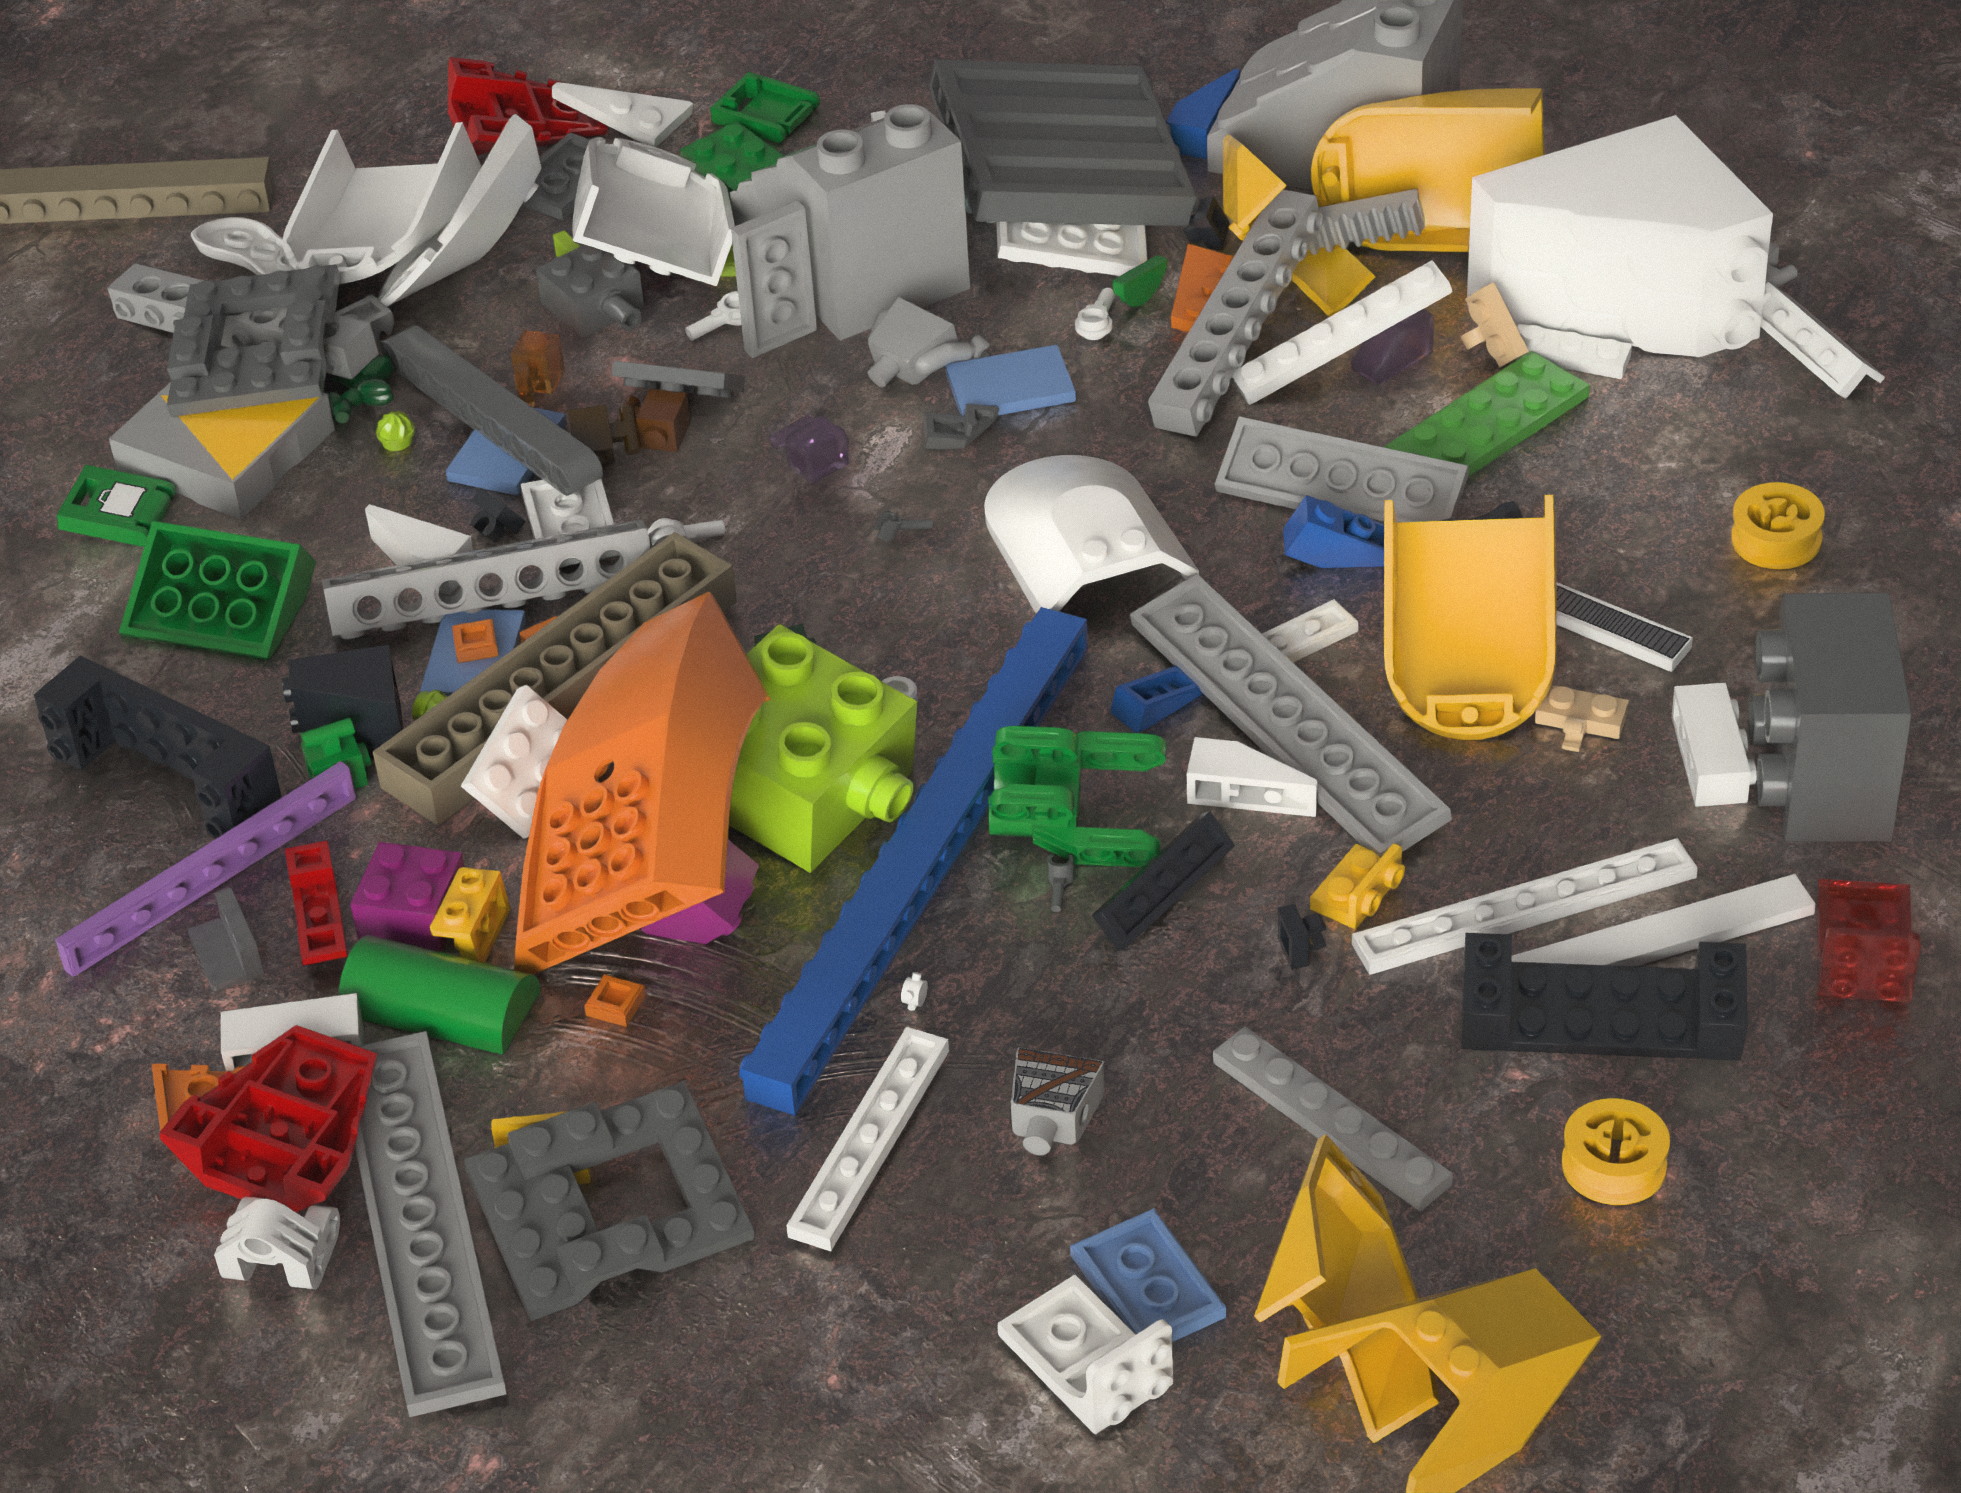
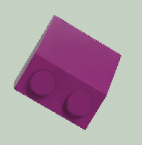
(717, 914)

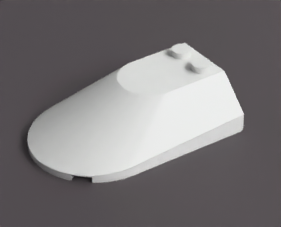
(480, 219)
(1076, 524)

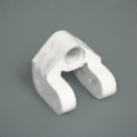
(274, 1234)

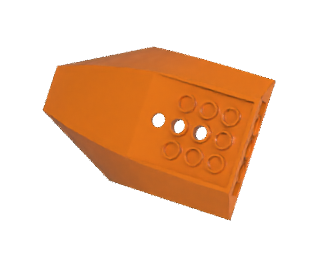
(657, 829)

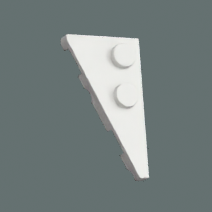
(636, 115)

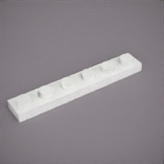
(1341, 332)
(867, 1139)

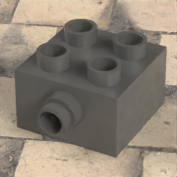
(1831, 717)

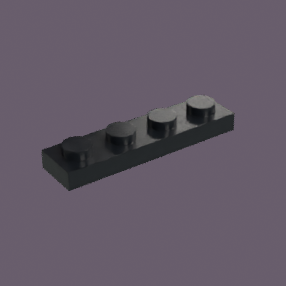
(1163, 880)

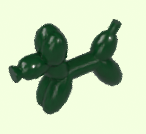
(366, 387)

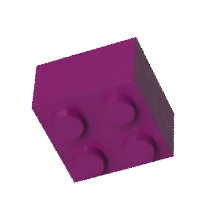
(404, 893)

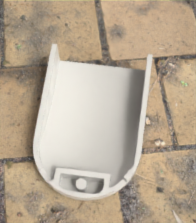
(652, 210)
(375, 213)

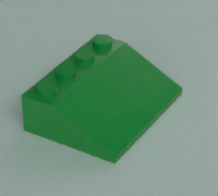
(216, 590)

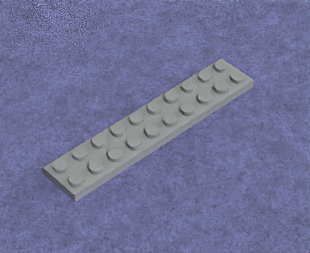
(1290, 716)
(423, 1235)

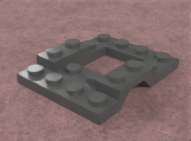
(255, 374)
(545, 1221)

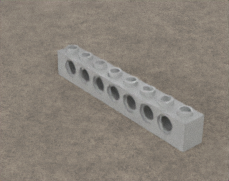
(160, 299)
(1235, 313)
(467, 568)

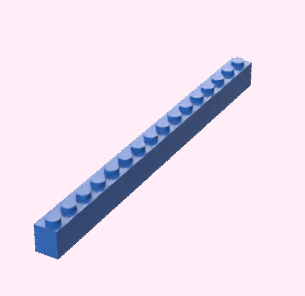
(908, 869)

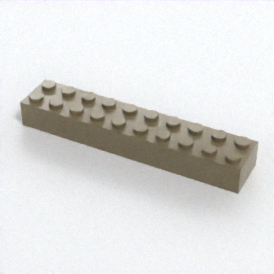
(436, 751)

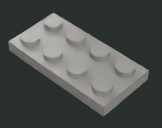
(774, 278)

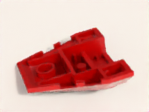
(489, 98)
(280, 1122)

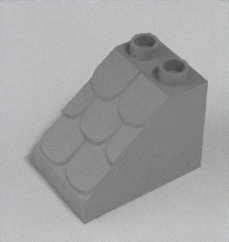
(1330, 66)
(878, 215)

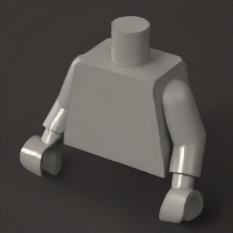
(916, 344)

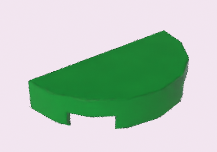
(1140, 282)

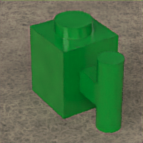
(332, 744)

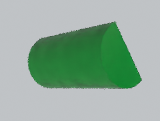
(438, 993)

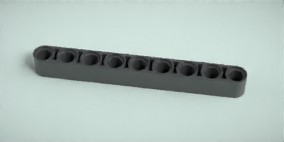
(492, 410)

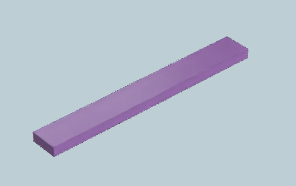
(205, 869)

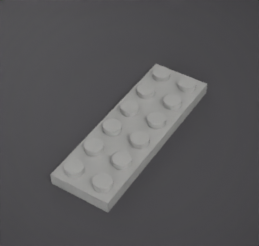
(1288, 463)

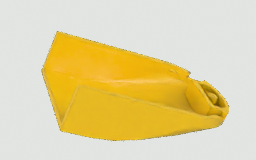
(1432, 147)
(1470, 620)

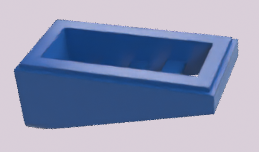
(1151, 699)

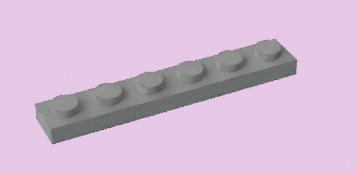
(1325, 1111)

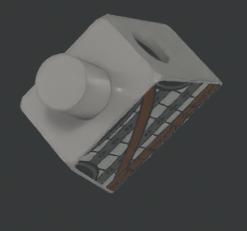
(1054, 1097)

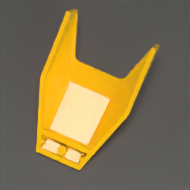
(1248, 187)
(1344, 1262)
(1495, 1344)

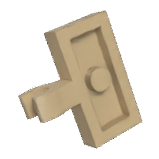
(1494, 326)
(1582, 713)

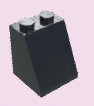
(344, 686)

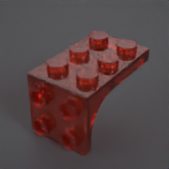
(1865, 941)

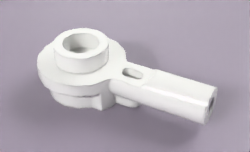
(726, 313)
(1093, 320)
(664, 527)

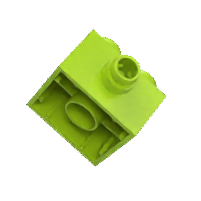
(819, 751)

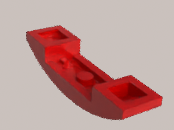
(316, 903)

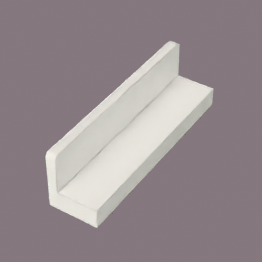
(1813, 343)

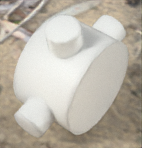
(914, 991)

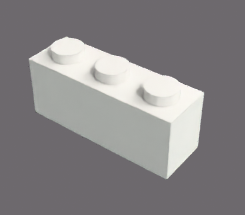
(1712, 744)
(252, 1028)

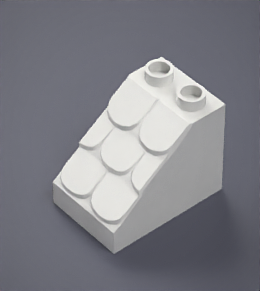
(1626, 242)

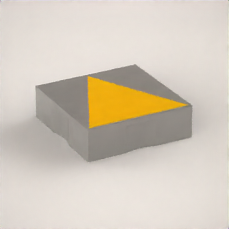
(222, 456)

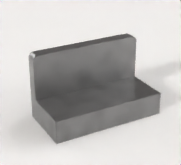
(226, 945)

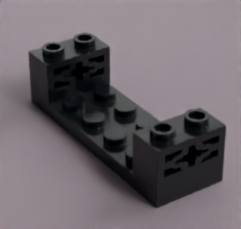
(93, 707)
(1604, 1006)

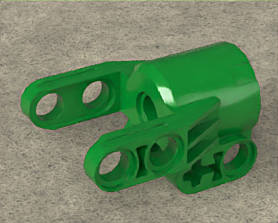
(1041, 788)

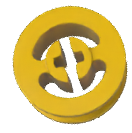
(1777, 525)
(1641, 1157)

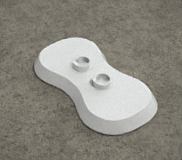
(242, 243)

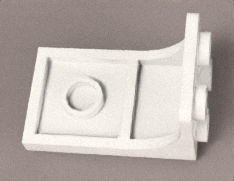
(1090, 1353)

